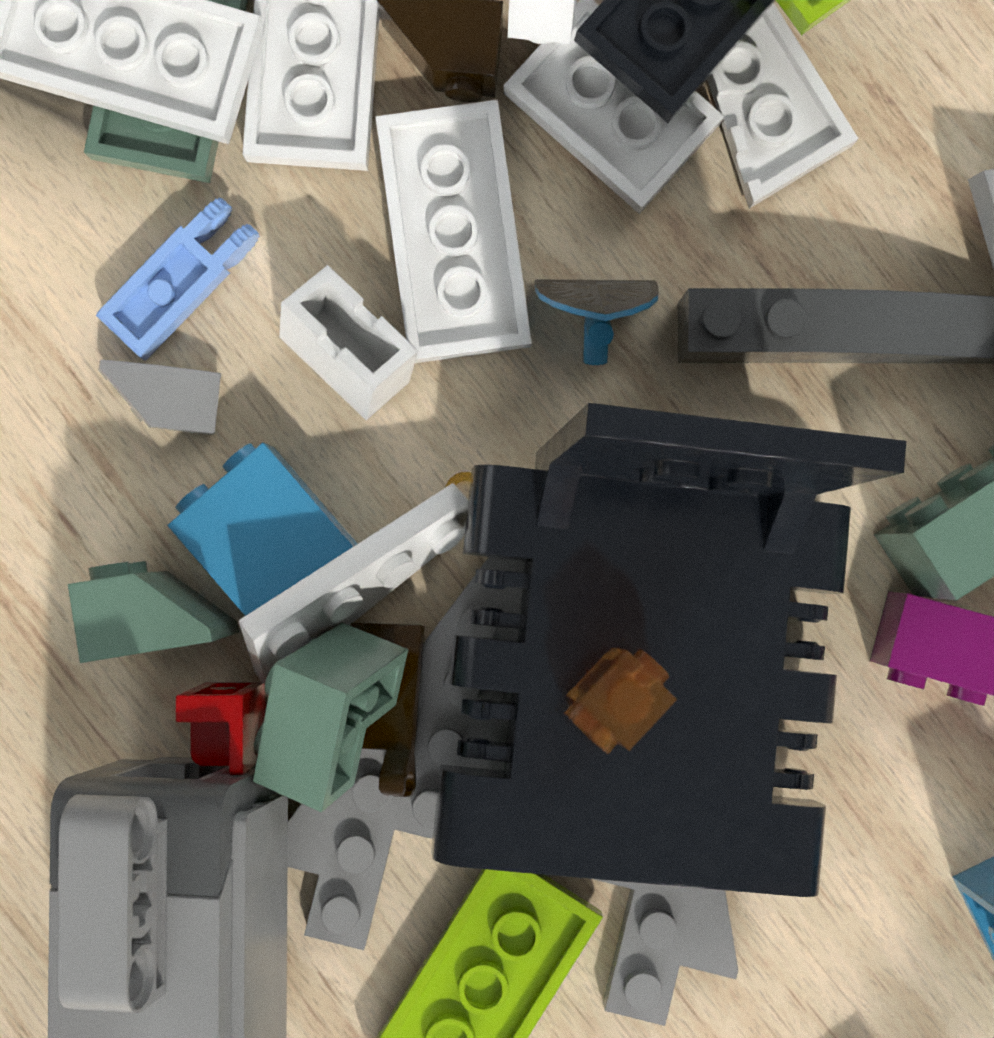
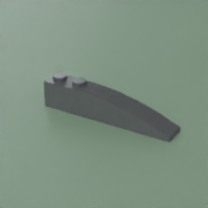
(833, 326)

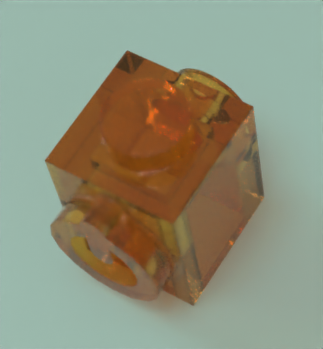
(620, 699)

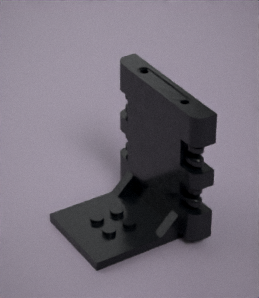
(674, 546)

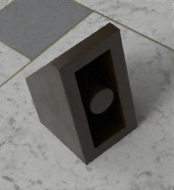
(449, 42)

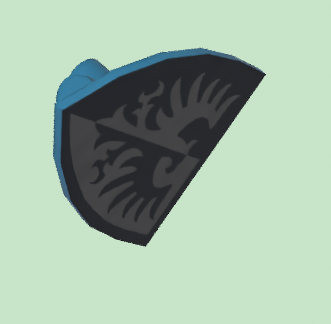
(598, 303)

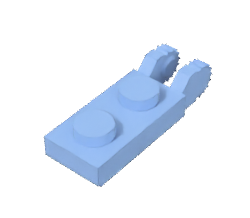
(175, 281)

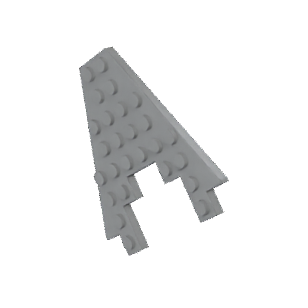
(354, 835)

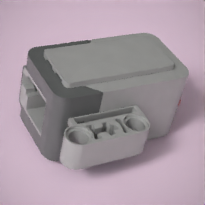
(167, 903)

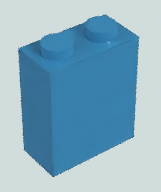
(258, 528)

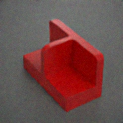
(223, 722)

